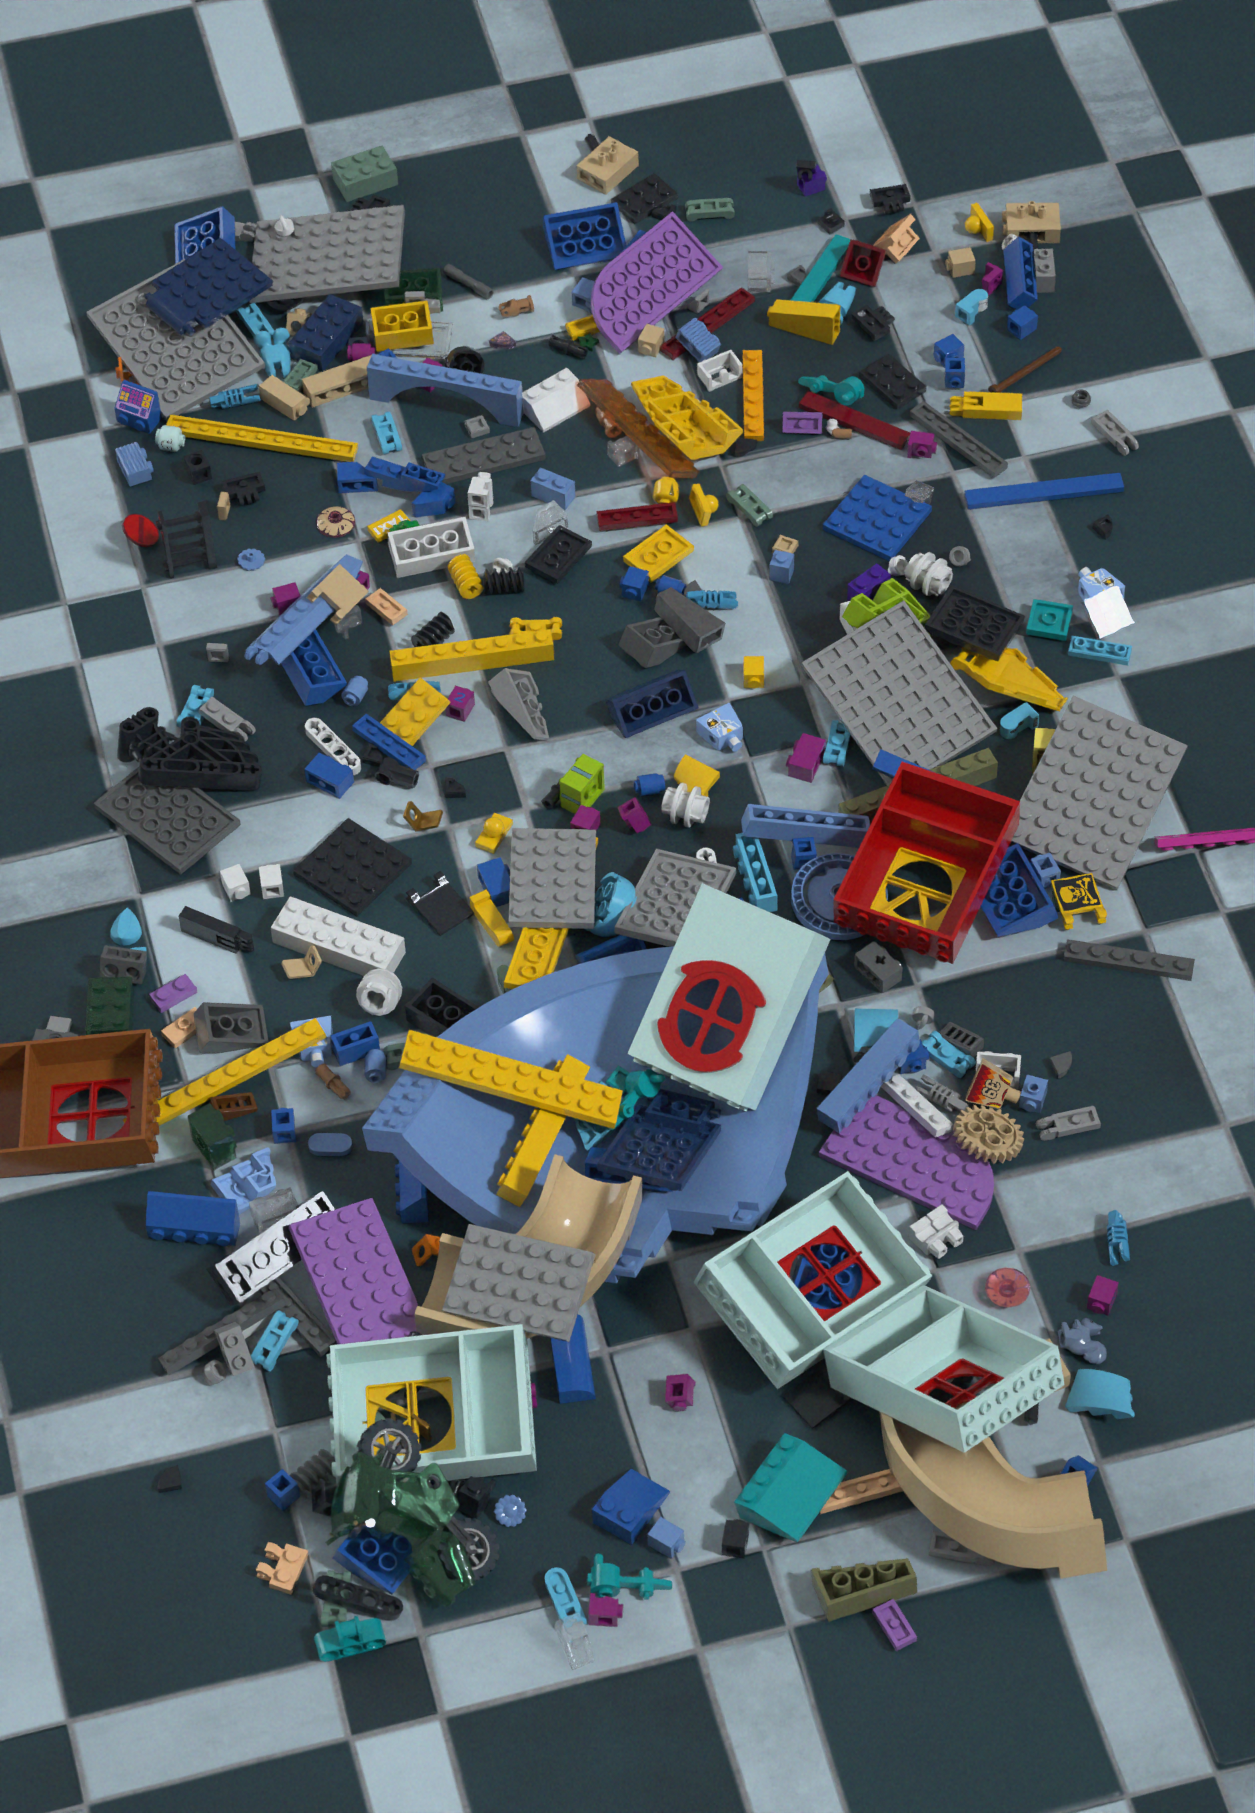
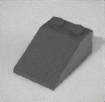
(651, 642)
(229, 1027)

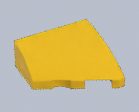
(695, 774)

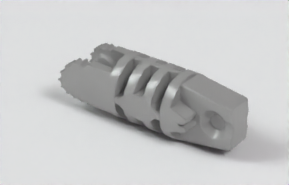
(942, 1095)

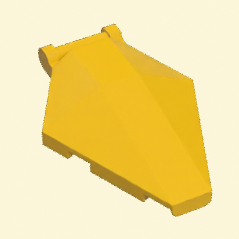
(1011, 677)

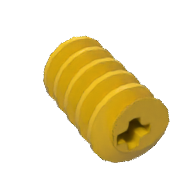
(465, 576)

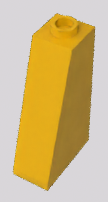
(806, 319)

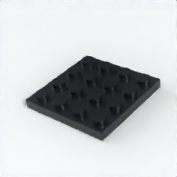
(974, 623)
(352, 867)

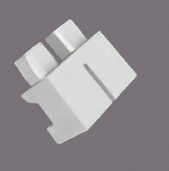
(480, 497)
(934, 1231)

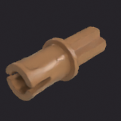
(333, 1081)

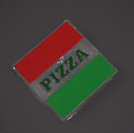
(1107, 612)

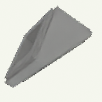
(699, 302)

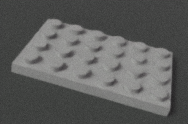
(552, 878)
(667, 895)
(518, 1282)

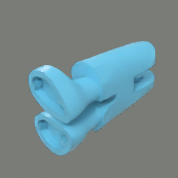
(840, 297)
(276, 355)

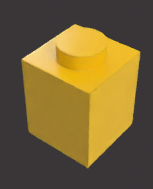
(753, 672)

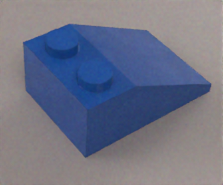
(629, 1505)

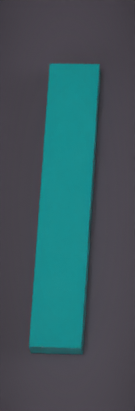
(822, 269)

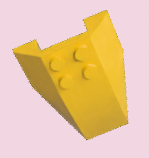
(686, 420)

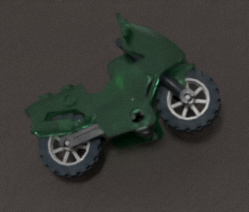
(377, 1500)

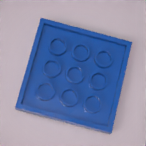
(876, 518)

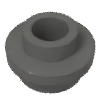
(1081, 398)

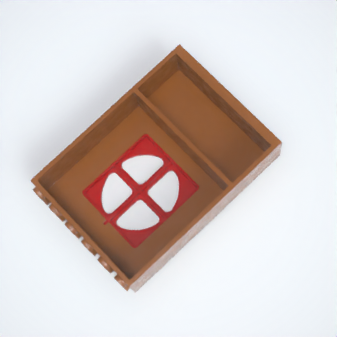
(48, 1071)

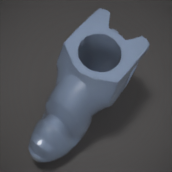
(1079, 1341)

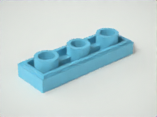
(1100, 650)

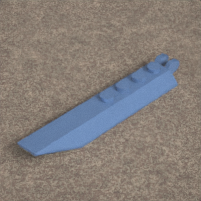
(297, 621)

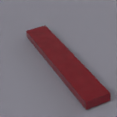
(713, 319)
(855, 420)

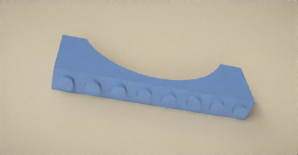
(498, 395)

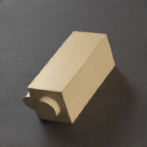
(283, 397)

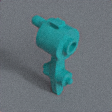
(845, 392)
(638, 1085)
(606, 1580)

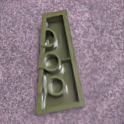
(862, 1587)

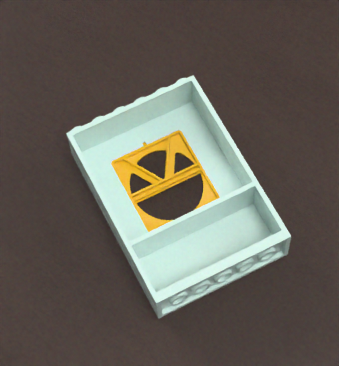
(477, 1372)

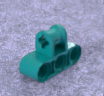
(350, 1638)

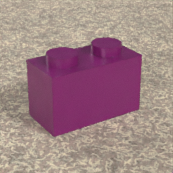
(806, 757)

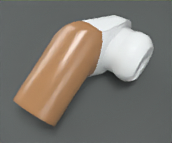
(836, 432)

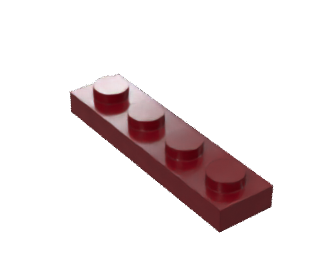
(637, 516)

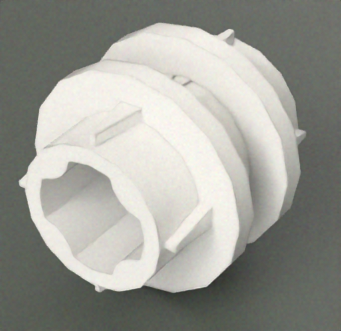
(929, 574)
(685, 805)
(379, 992)

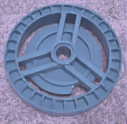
(821, 895)

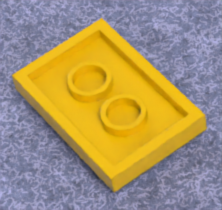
(659, 552)
(415, 712)

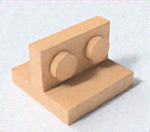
(898, 239)

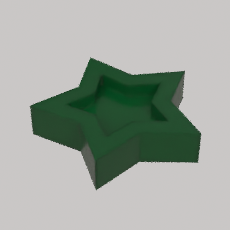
(588, 341)

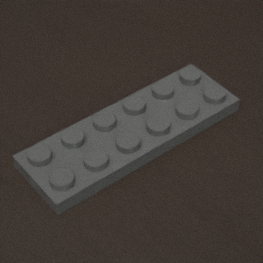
(486, 455)

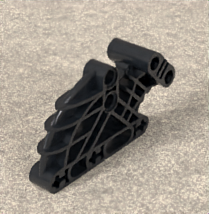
(195, 760)

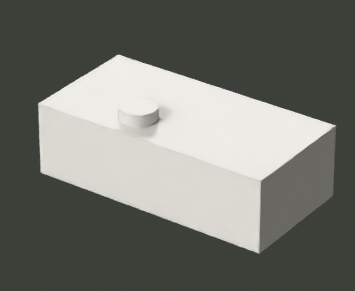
(429, 546)

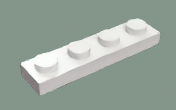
(917, 1106)

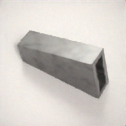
(689, 621)

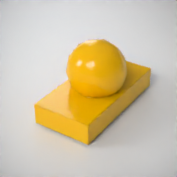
(979, 222)
(702, 504)
(493, 832)

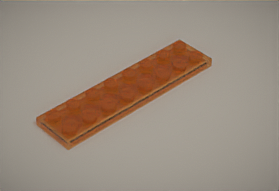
(638, 428)

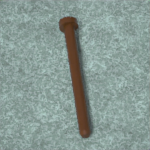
(1024, 371)

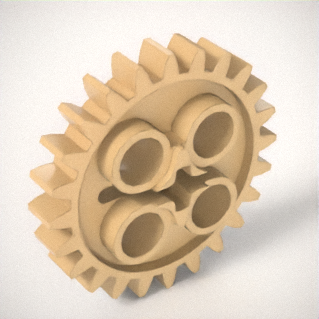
(988, 1134)

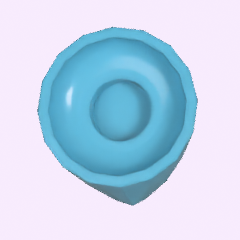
(126, 928)

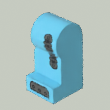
(1018, 720)

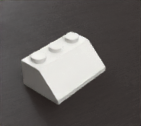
(554, 400)

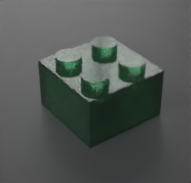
(212, 1136)

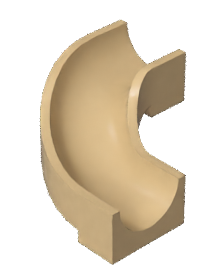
(993, 1506)

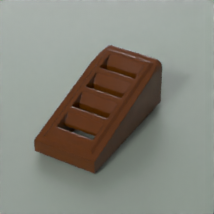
(230, 1100)

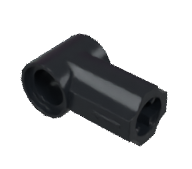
(391, 771)

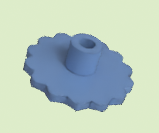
(251, 559)
(510, 1510)

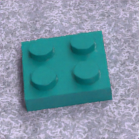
(1049, 619)

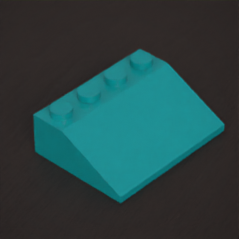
(789, 1488)

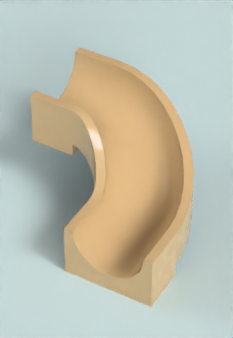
(569, 1213)

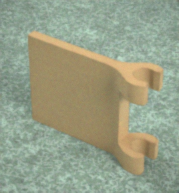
(340, 591)

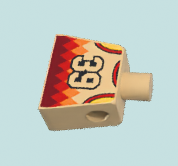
(991, 1086)

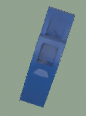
(408, 478)

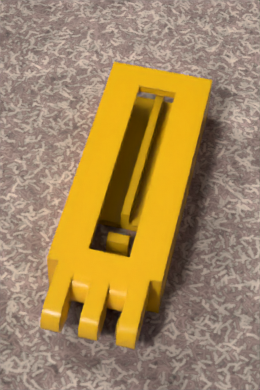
(987, 405)

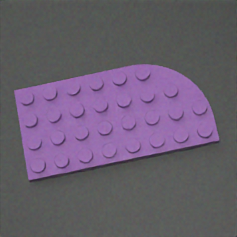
(649, 281)
(904, 1157)
(356, 1274)

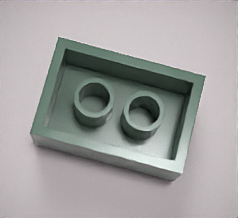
(364, 173)

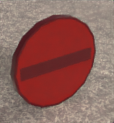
(140, 530)

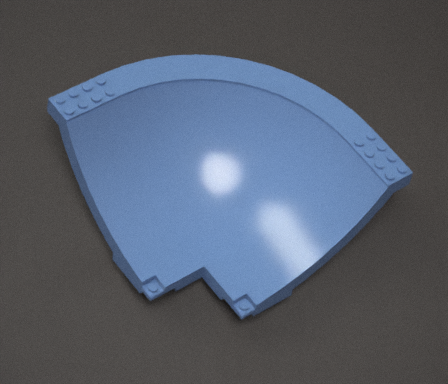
(464, 1137)

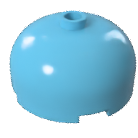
(613, 898)

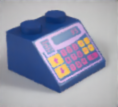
(137, 407)

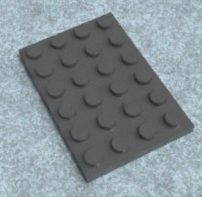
(168, 820)

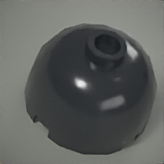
(465, 359)

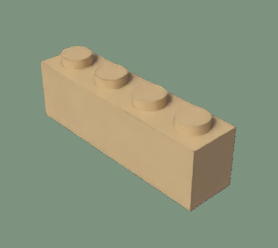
(337, 382)

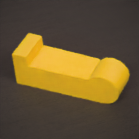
(491, 918)

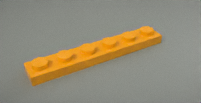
(753, 395)

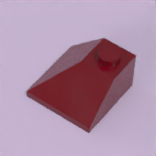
(863, 262)

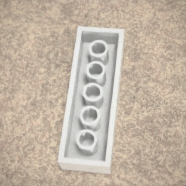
(336, 938)

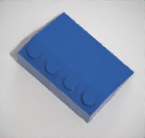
(203, 230)
(584, 235)
(1017, 897)
(829, 1256)
(375, 1559)

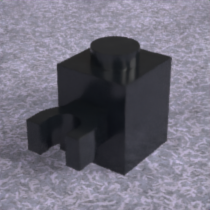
(475, 1496)

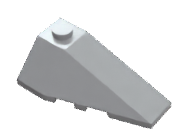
(518, 695)

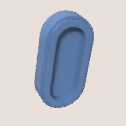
(330, 1144)

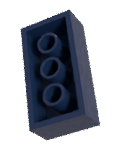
(326, 332)

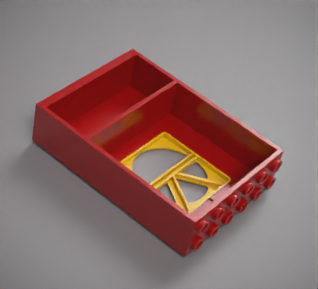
(936, 823)

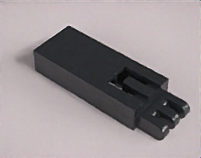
(215, 931)

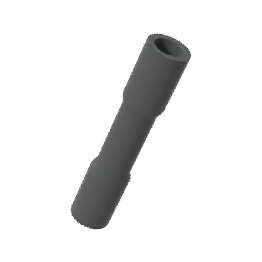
(458, 275)

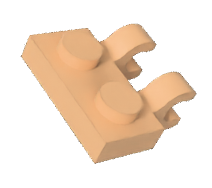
(288, 1569)

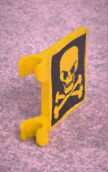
(1077, 896)

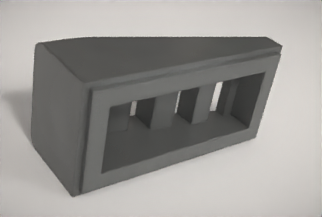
(975, 1040)

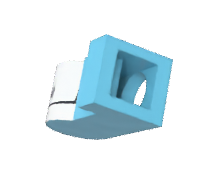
(971, 305)

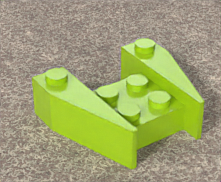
(862, 609)

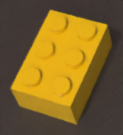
(402, 325)

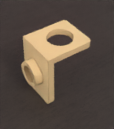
(298, 315)
(302, 967)

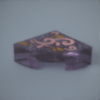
(502, 340)

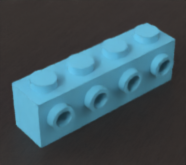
(756, 872)

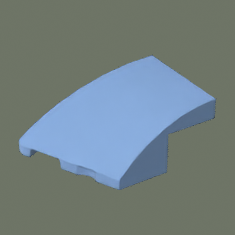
(247, 1180)

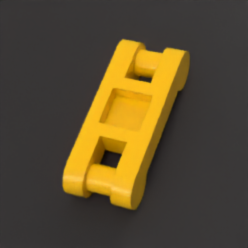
(554, 624)

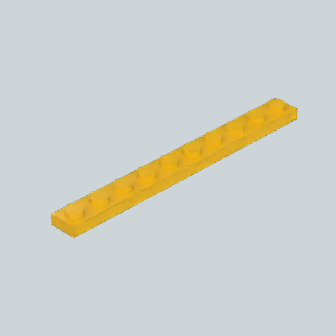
(265, 438)
(239, 1070)

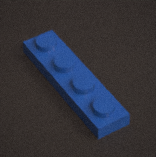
(388, 742)

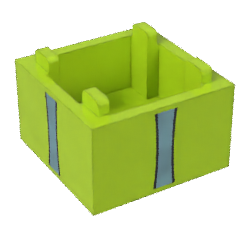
(582, 783)

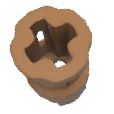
(515, 307)
(611, 428)

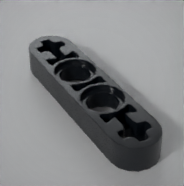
(359, 1592)

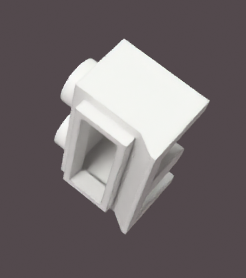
(719, 364)
(1006, 1062)

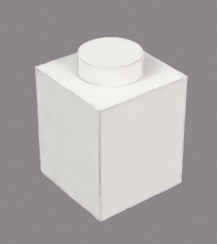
(271, 881)
(235, 882)

